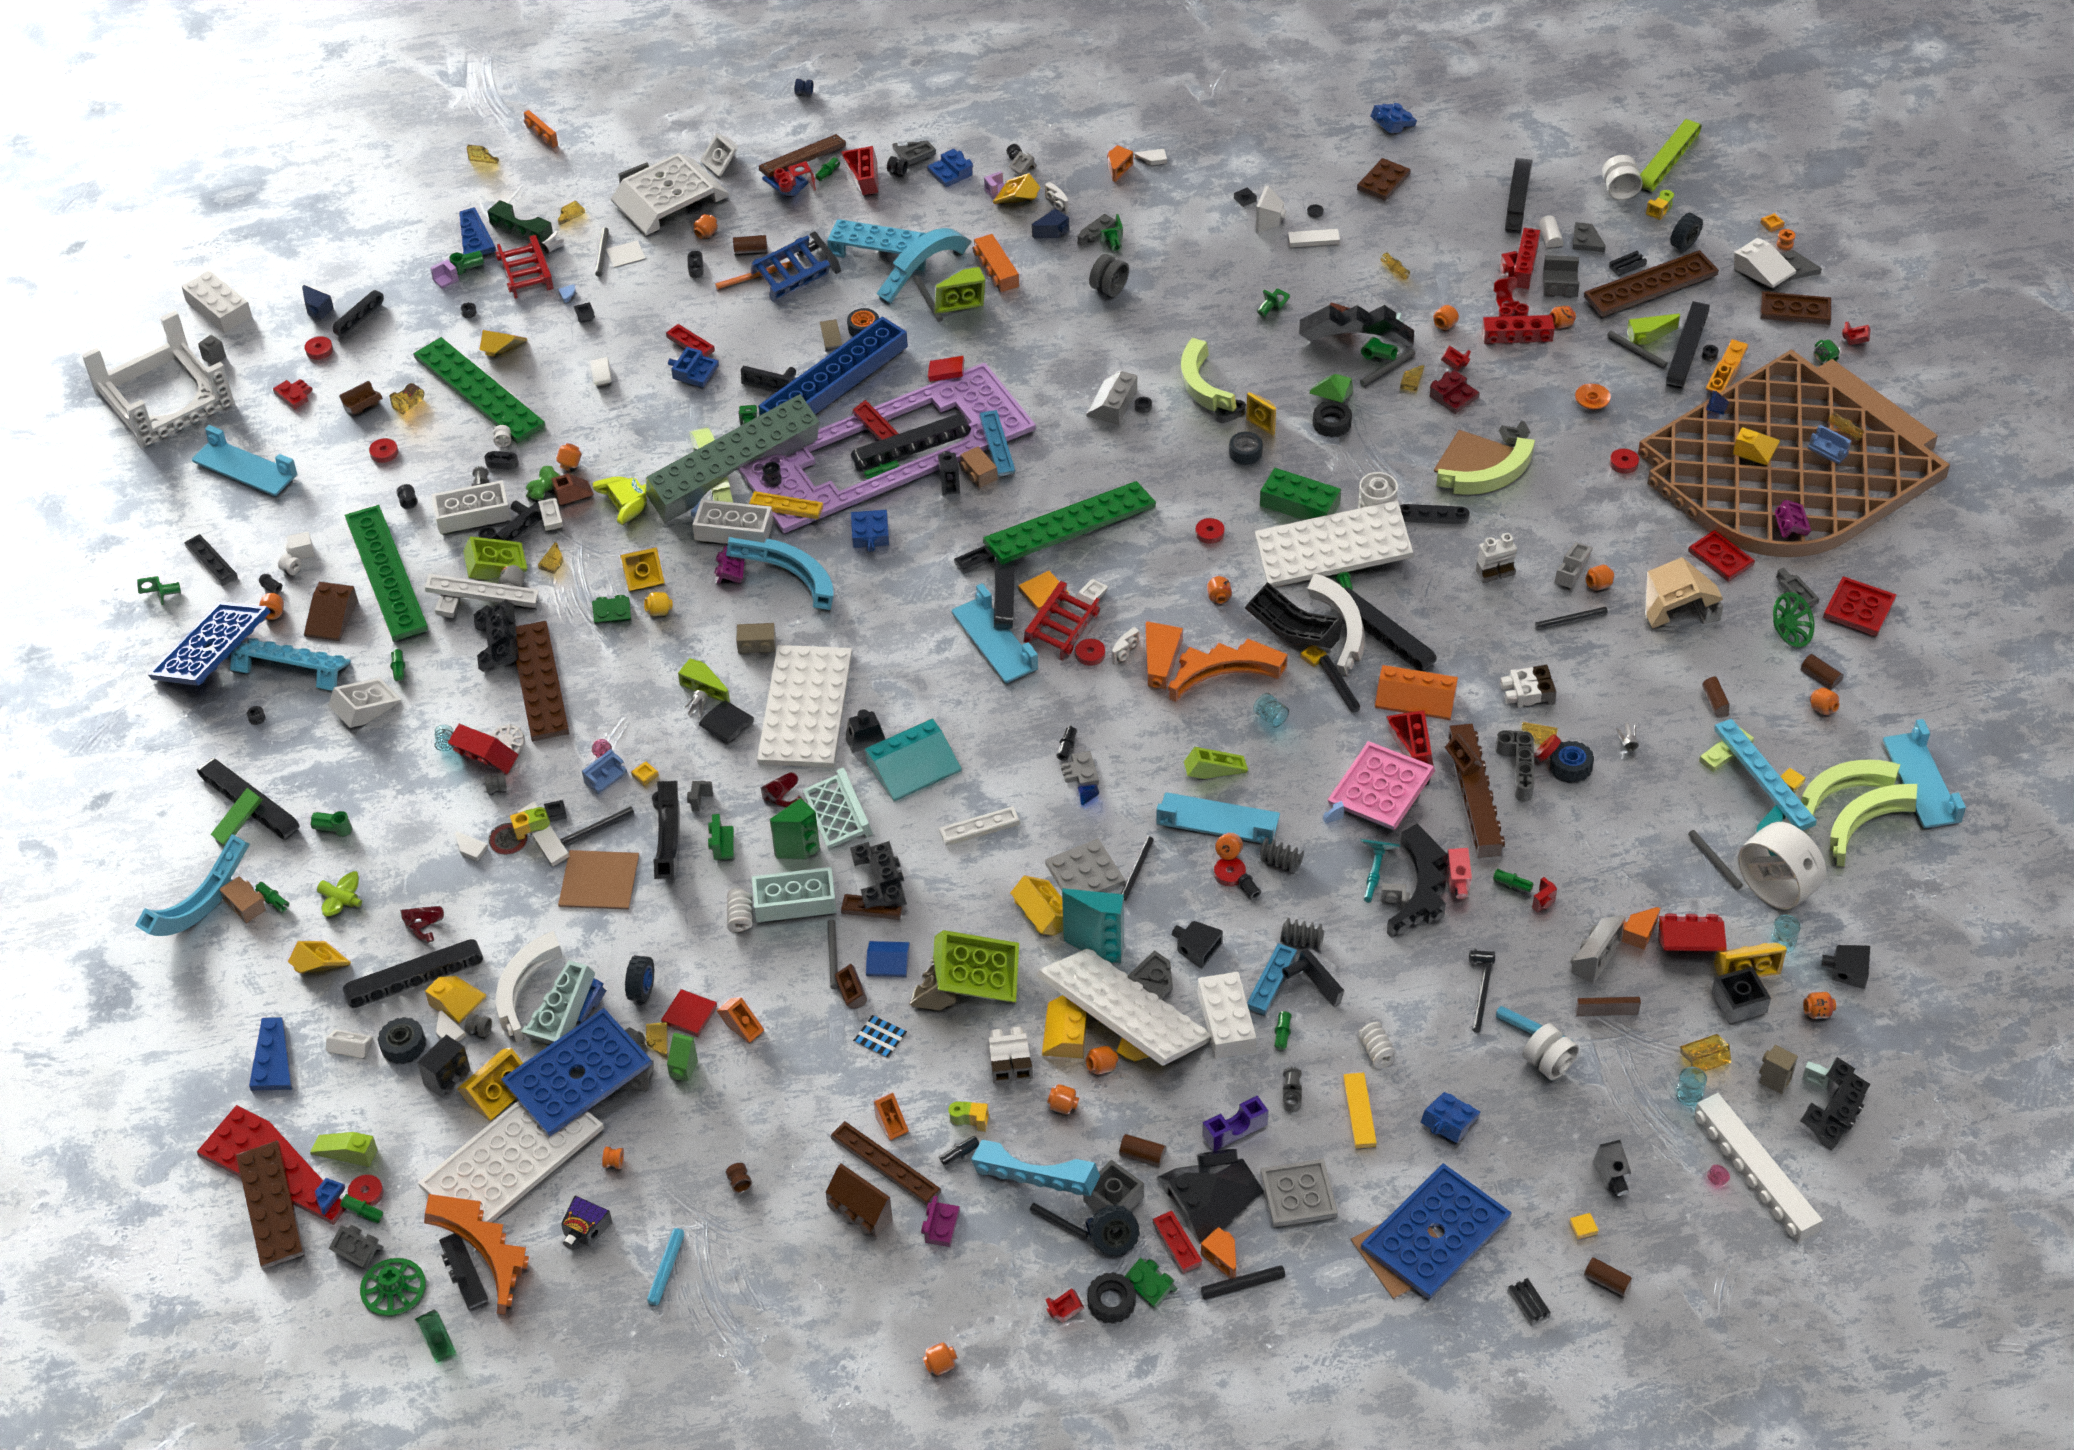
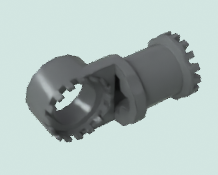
(480, 476)
(1292, 1088)

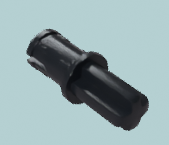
(1066, 743)
(959, 1151)

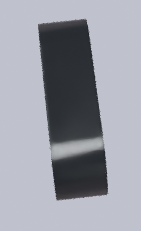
(695, 264)
(1224, 415)
(501, 460)
(1217, 1157)

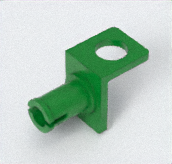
(1113, 235)
(1272, 300)
(746, 416)
(165, 589)

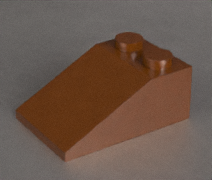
(330, 611)

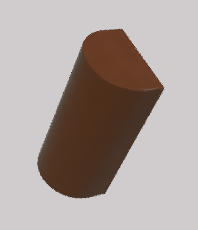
(750, 244)
(1821, 671)
(1716, 697)
(1463, 755)
(851, 987)
(1142, 1150)
(1608, 1276)

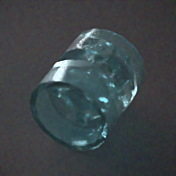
(1271, 710)
(1786, 931)
(1691, 1086)

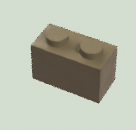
(756, 638)
(1777, 1069)

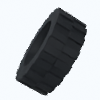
(1332, 429)
(1116, 1313)

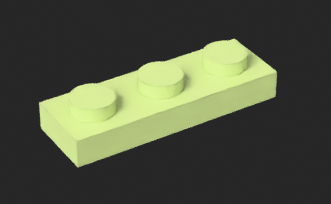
(1719, 754)

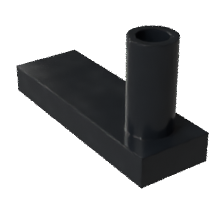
(819, 245)
(766, 379)
(527, 519)
(1318, 974)

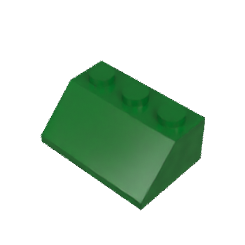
(795, 832)

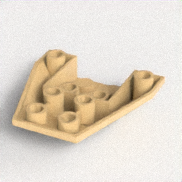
(1675, 586)

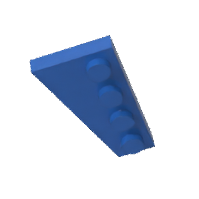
(474, 233)
(270, 1062)

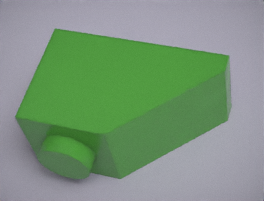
(682, 1057)

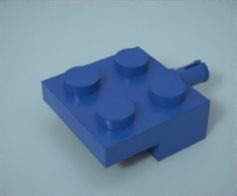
(1392, 117)
(693, 367)
(869, 529)
(1449, 1117)

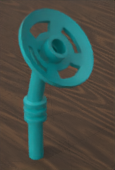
(1373, 876)

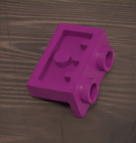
(1792, 518)
(728, 567)
(940, 1223)

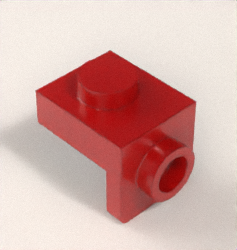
(1508, 263)
(1857, 334)
(1455, 358)
(1546, 896)
(1064, 1306)

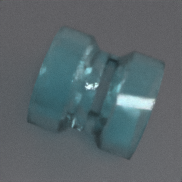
(442, 735)

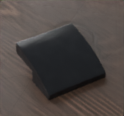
(726, 721)

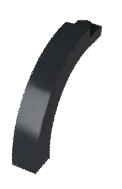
(1518, 194)
(668, 847)

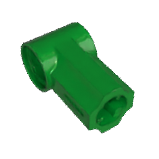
(466, 261)
(1376, 348)
(336, 822)

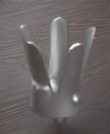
(547, 246)
(699, 699)
(1630, 742)

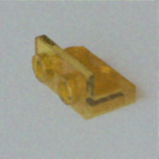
(1707, 1052)

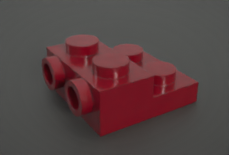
(1453, 391)

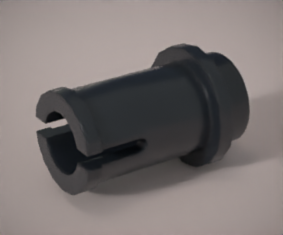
(267, 581)
(1250, 887)
(1481, 956)

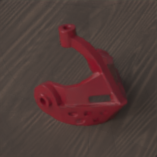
(776, 789)
(427, 915)

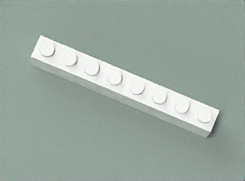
(1758, 1168)

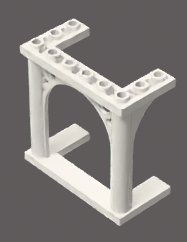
(135, 416)

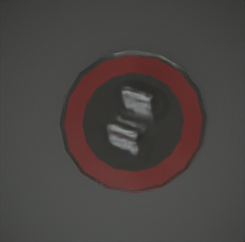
(504, 840)

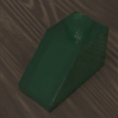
(435, 1335)

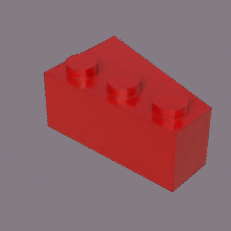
(862, 168)
(1411, 735)
(483, 748)

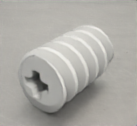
(739, 910)
(1377, 1045)

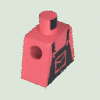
(1458, 872)

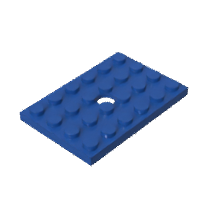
(223, 629)
(545, 1081)
(1442, 1201)

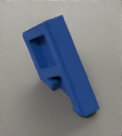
(328, 1193)

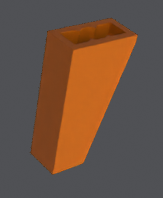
(1161, 652)

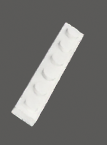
(481, 590)

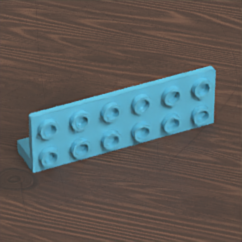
(870, 237)
(243, 465)
(997, 644)
(326, 665)
(1933, 800)
(1216, 817)

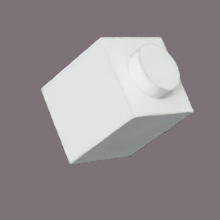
(300, 545)

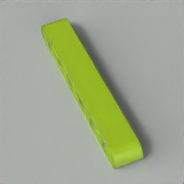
(1670, 154)

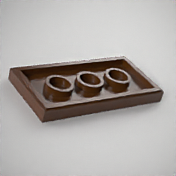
(1795, 308)

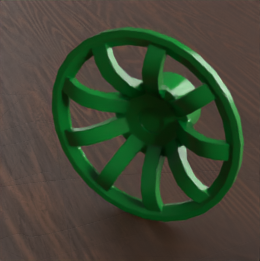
(1788, 623)
(391, 1282)

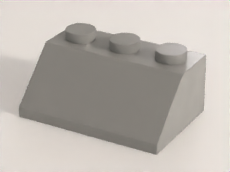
(1114, 398)
(1598, 948)

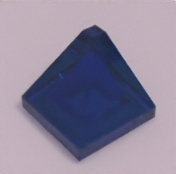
(1717, 403)
(1087, 793)

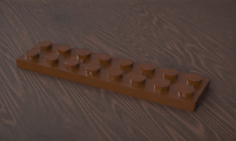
(1650, 283)
(540, 682)

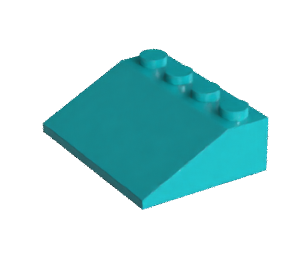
(912, 760)
(1094, 922)

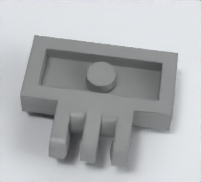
(1080, 769)

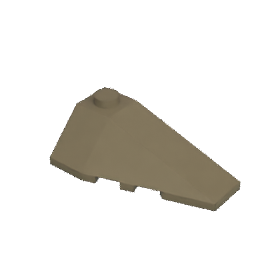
(927, 994)

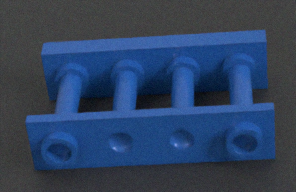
(794, 282)

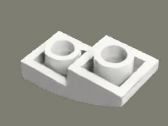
(1057, 196)
(601, 371)
(1127, 641)

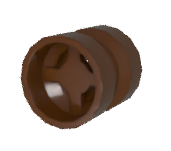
(738, 1176)

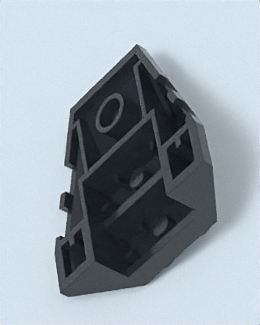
(1212, 1194)

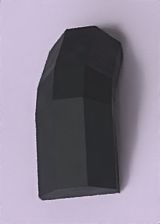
(1292, 622)

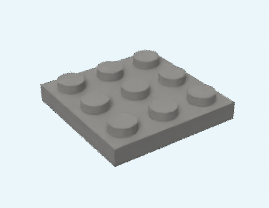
(1085, 868)
(1299, 1193)

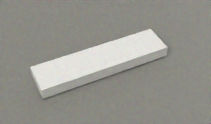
(979, 826)
(548, 841)

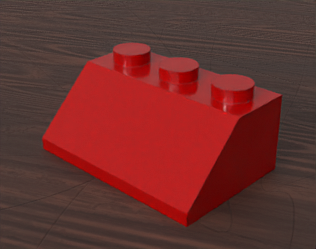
(1692, 932)

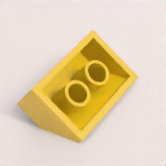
(1040, 903)
(1764, 958)
(1064, 1029)
(485, 1088)

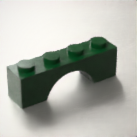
(503, 216)

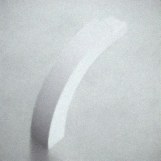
(1337, 597)
(517, 972)

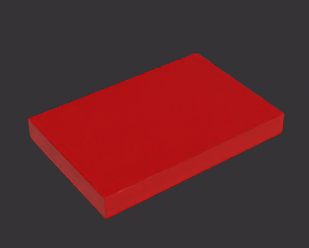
(1721, 555)

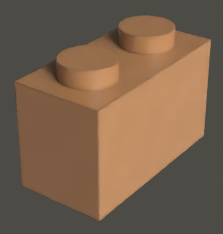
(978, 467)
(243, 899)

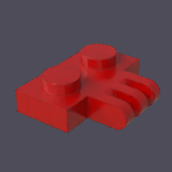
(294, 393)

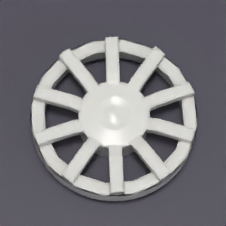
(508, 738)

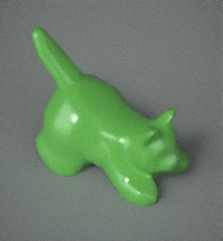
(539, 487)

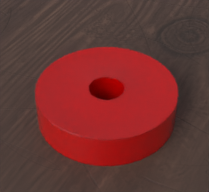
(318, 348)
(383, 450)
(1624, 461)
(1209, 530)
(1090, 652)
(1547, 747)
(1229, 878)
(369, 1183)

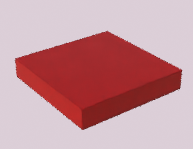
(946, 368)
(689, 1012)

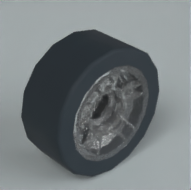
(1245, 448)

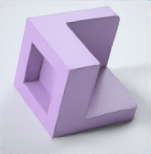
(993, 184)
(444, 274)

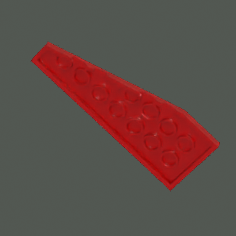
(245, 1131)

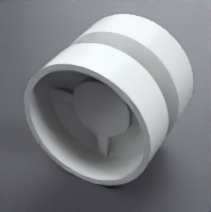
(1622, 177)
(1377, 489)
(1550, 1051)

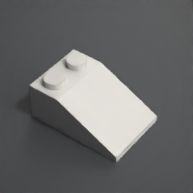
(1762, 263)
(362, 701)

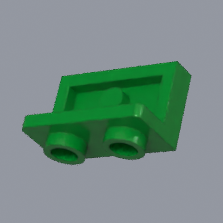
(611, 609)
(722, 839)
(1150, 1281)

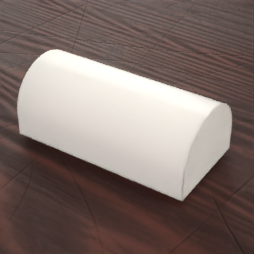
(1550, 232)

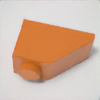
(1119, 161)
(1640, 927)
(740, 1019)
(1220, 1251)

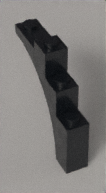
(1356, 320)
(1431, 883)

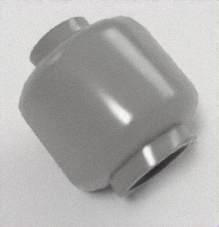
(512, 576)

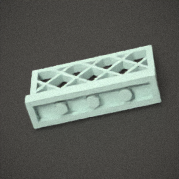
(853, 806)

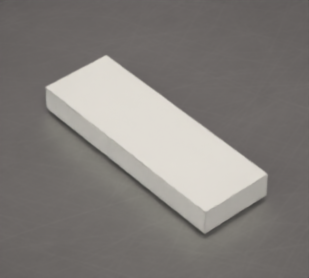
(1313, 238)

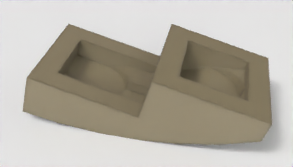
(830, 334)

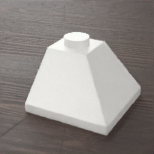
(719, 154)
(1269, 210)

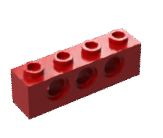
(1526, 257)
(1518, 329)

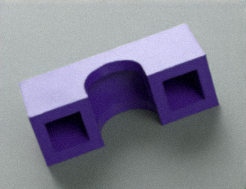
(1249, 1118)

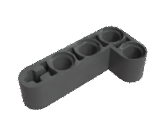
(1521, 746)

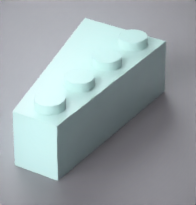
(562, 1005)

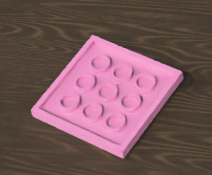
(1381, 785)

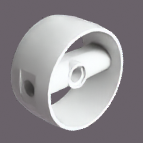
(1772, 875)

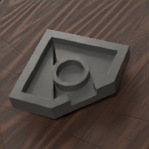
(1154, 975)

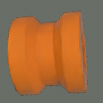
(1786, 239)
(613, 1157)

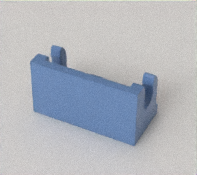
(1829, 444)
(603, 771)

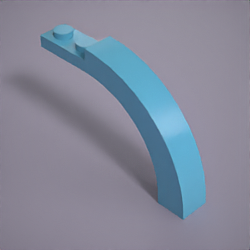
(918, 252)
(791, 559)
(201, 901)

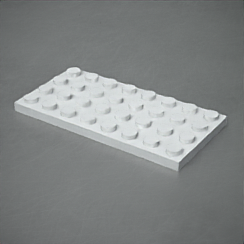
(1334, 544)
(805, 706)
(1125, 1006)
(507, 1160)

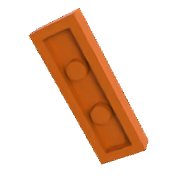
(540, 129)

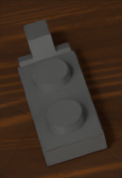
(1093, 230)
(1795, 584)

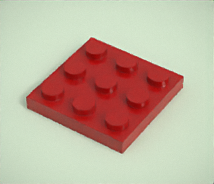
(1859, 606)

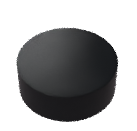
(1143, 404)

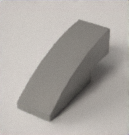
(1573, 564)

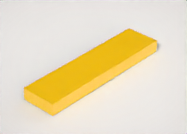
(788, 505)
(1359, 1110)

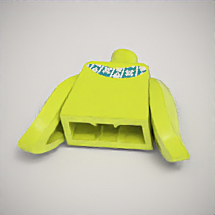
(625, 494)

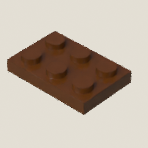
(1383, 179)

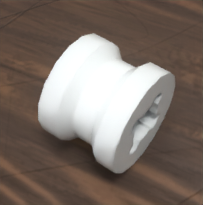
(502, 436)
(289, 564)

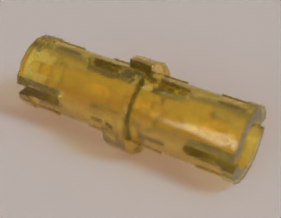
(1395, 266)
(1846, 426)

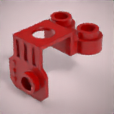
(787, 179)
(1504, 293)

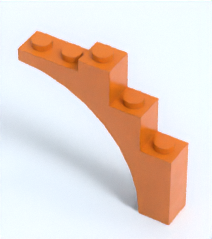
(1249, 658)
(465, 1220)

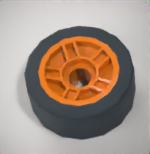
(860, 319)

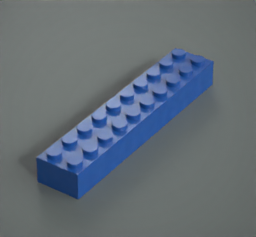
(843, 367)

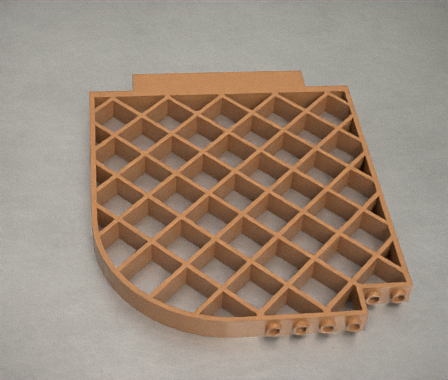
(1828, 382)

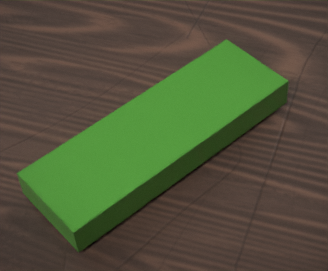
(236, 816)

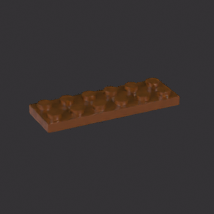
(270, 1205)

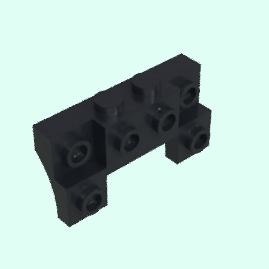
(500, 635)
(887, 878)
(1842, 1107)

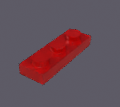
(686, 338)
(873, 421)
(1177, 1242)

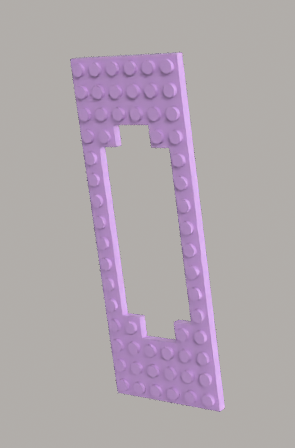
(972, 394)

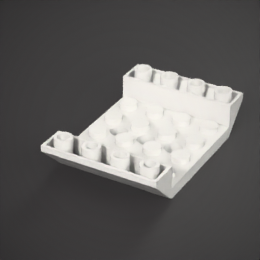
(649, 198)

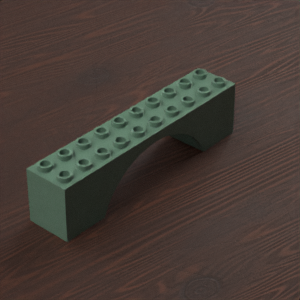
(688, 479)

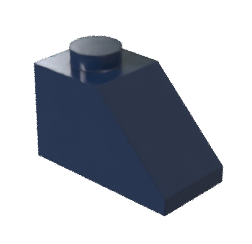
(1051, 225)
(316, 302)

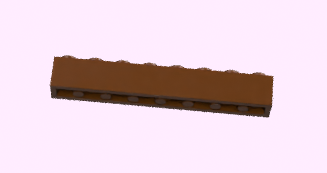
(1478, 799)

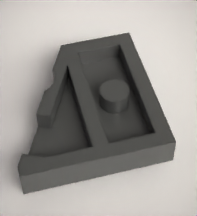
(915, 151)
(1587, 238)
(1802, 265)

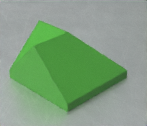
(1334, 387)

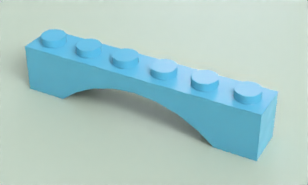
(1073, 1176)

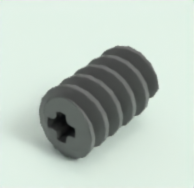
(1281, 856)
(1302, 933)

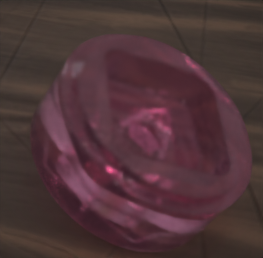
(601, 747)
(1718, 1175)

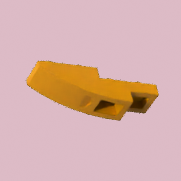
(1728, 367)

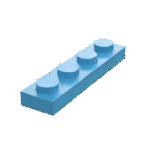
(997, 443)
(1271, 979)

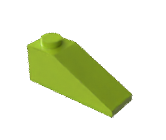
(1649, 329)
(698, 676)
(1211, 763)
(346, 1147)

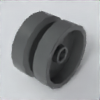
(1109, 275)

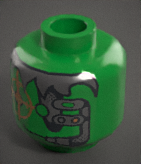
(1826, 351)

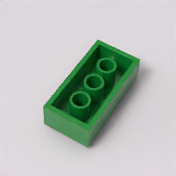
(1299, 495)

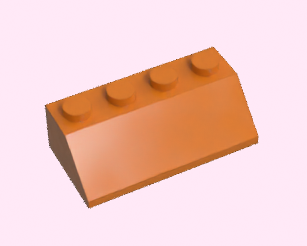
(1416, 690)

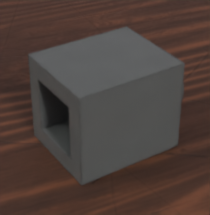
(212, 350)

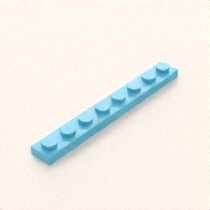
(1765, 775)

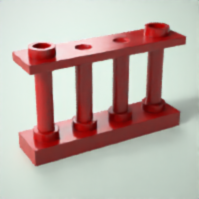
(540, 268)
(1051, 607)

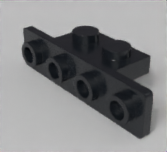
(462, 1270)

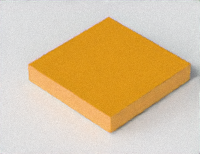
(1039, 589)

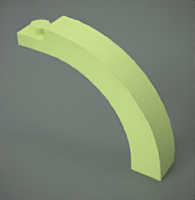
(1203, 393)
(1491, 478)
(721, 490)
(1846, 775)
(1868, 806)

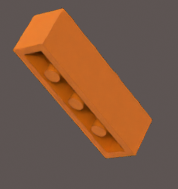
(996, 263)

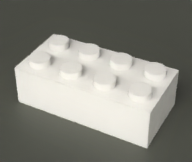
(216, 301)
(471, 507)
(720, 520)
(1227, 1015)

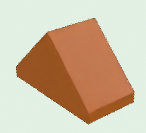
(890, 1116)

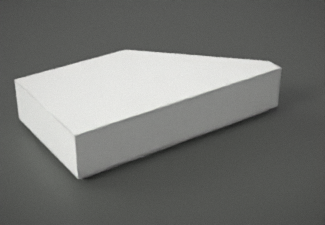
(1152, 157)
(470, 846)
(447, 1026)

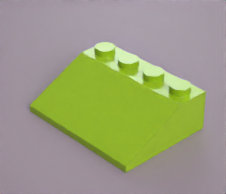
(976, 965)

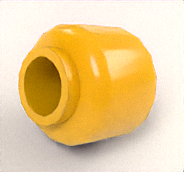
(658, 604)

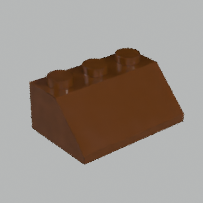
(859, 1201)

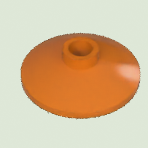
(1592, 396)

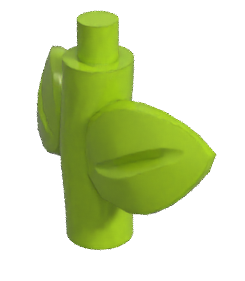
(340, 895)

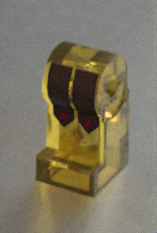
(406, 398)

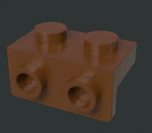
(359, 398)

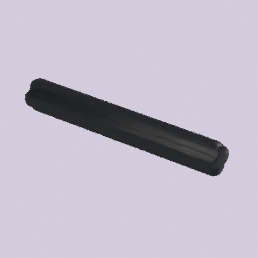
(1339, 683)
(1242, 1282)

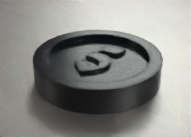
(694, 208)
(1315, 211)

